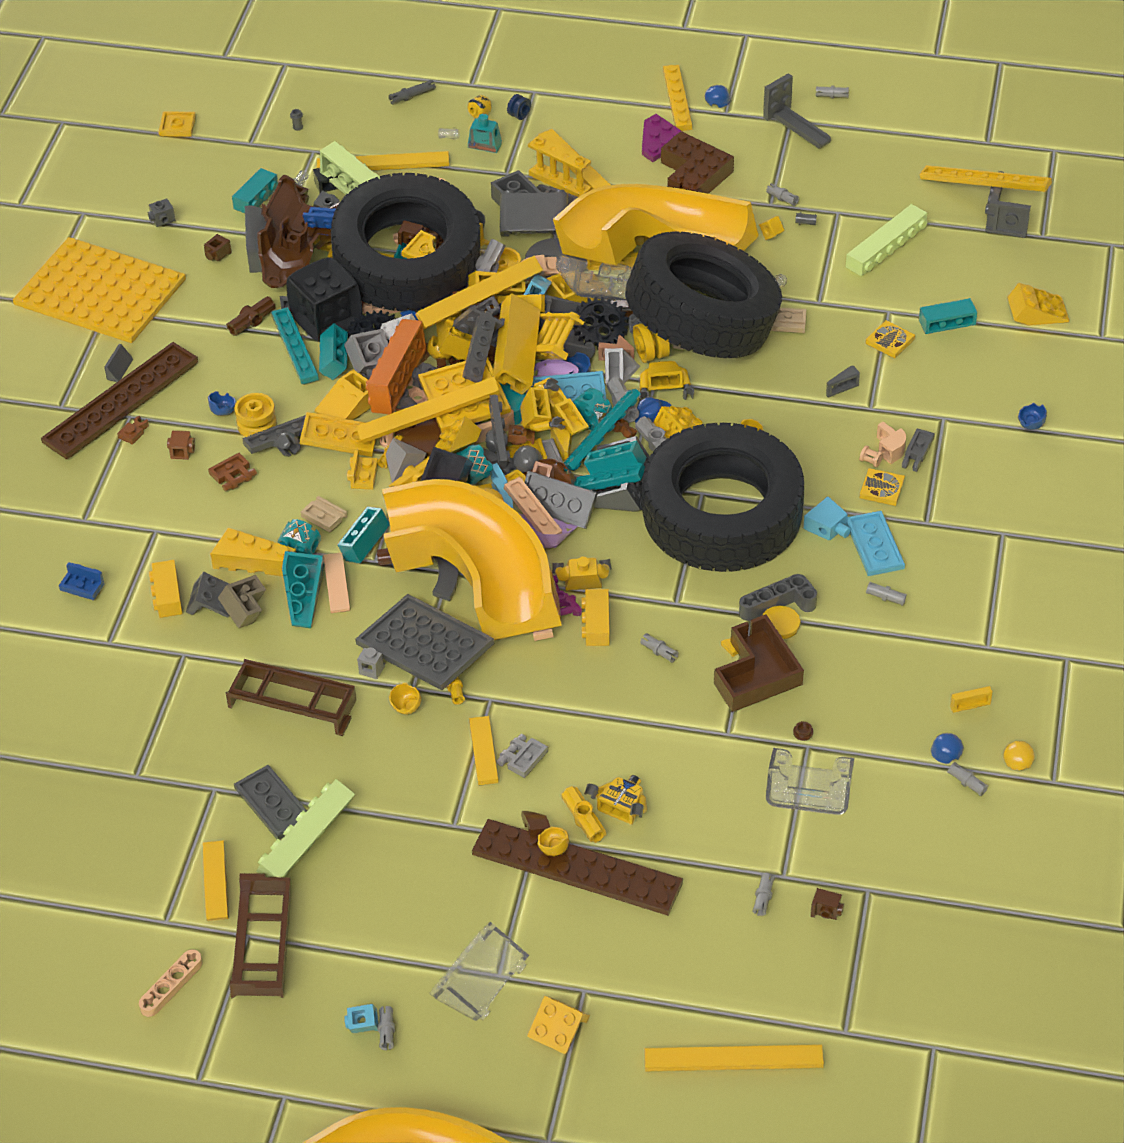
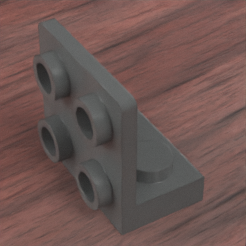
(206, 594)

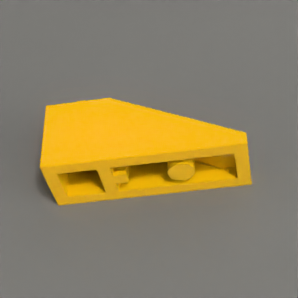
(562, 439)

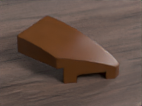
(535, 822)

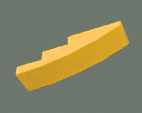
(565, 409)
(215, 880)

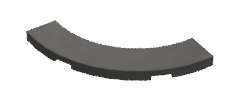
(447, 579)

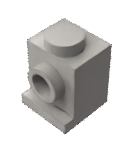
(371, 657)

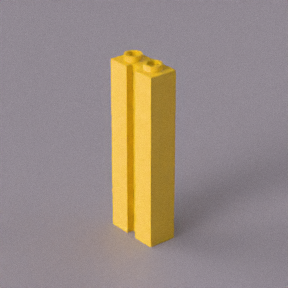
(517, 344)

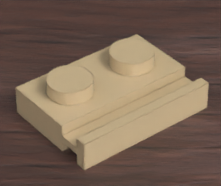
(790, 320)
(323, 514)

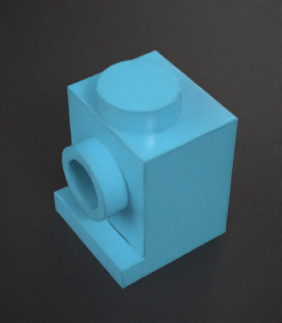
(354, 1014)

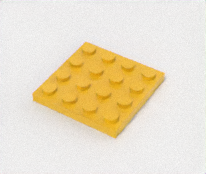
(450, 379)

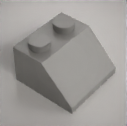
(366, 349)

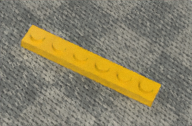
(677, 97)

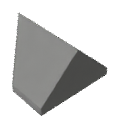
(619, 364)
(400, 456)

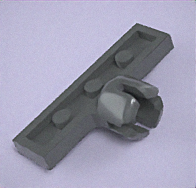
(280, 436)
(497, 438)

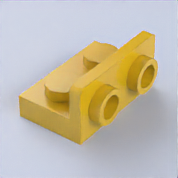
(362, 472)

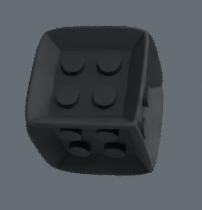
(323, 296)

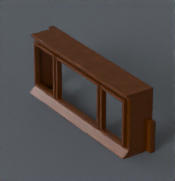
(298, 680)
(260, 885)

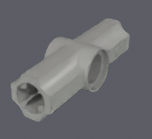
(489, 261)
(617, 390)
(652, 434)

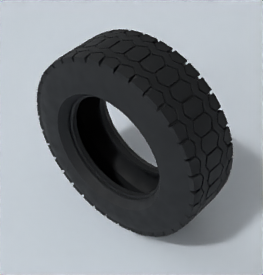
(388, 203)
(722, 327)
(723, 539)

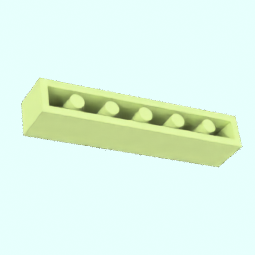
(886, 240)
(306, 831)

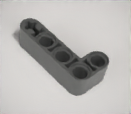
(781, 593)

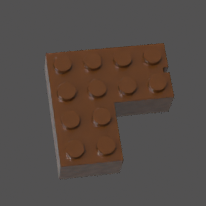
(696, 163)
(764, 668)

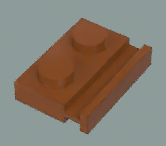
(518, 434)

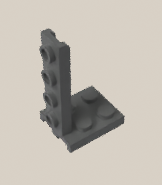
(778, 104)
(1006, 217)
(481, 327)

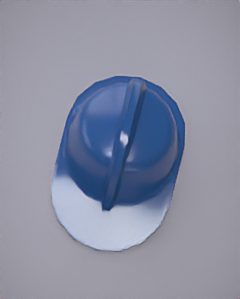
(650, 407)

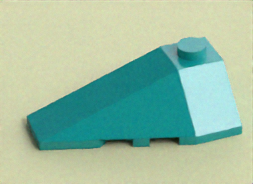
(302, 584)

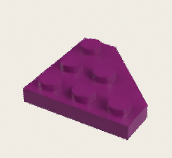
(655, 135)

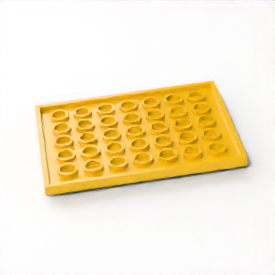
(99, 289)

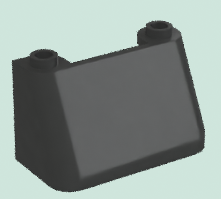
(530, 212)
(253, 224)
(572, 345)
(627, 495)

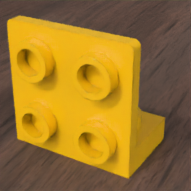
(675, 419)
(556, 1024)

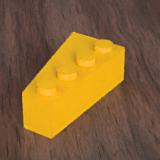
(451, 340)
(248, 553)

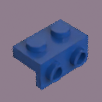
(319, 217)
(82, 581)

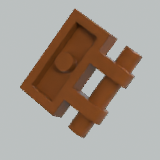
(230, 467)

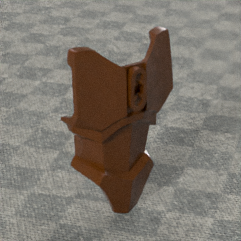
(287, 240)

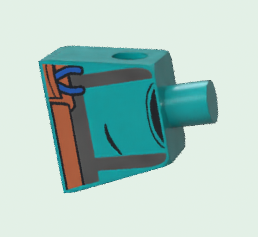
(484, 135)

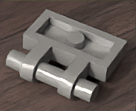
(526, 758)

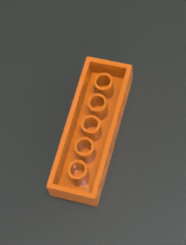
(396, 366)

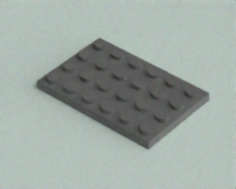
(425, 641)

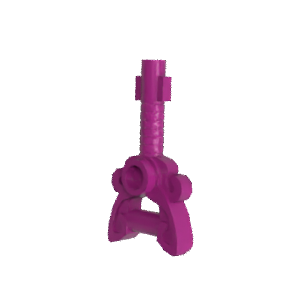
(567, 601)

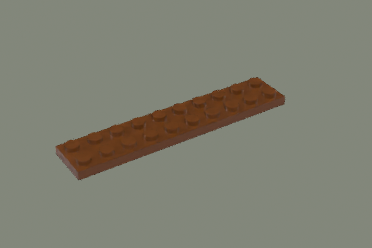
(119, 400)
(579, 868)

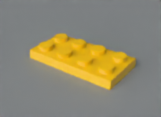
(334, 434)

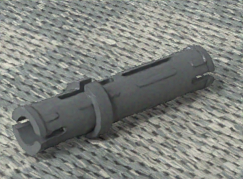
(406, 94)

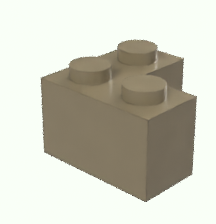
(242, 599)

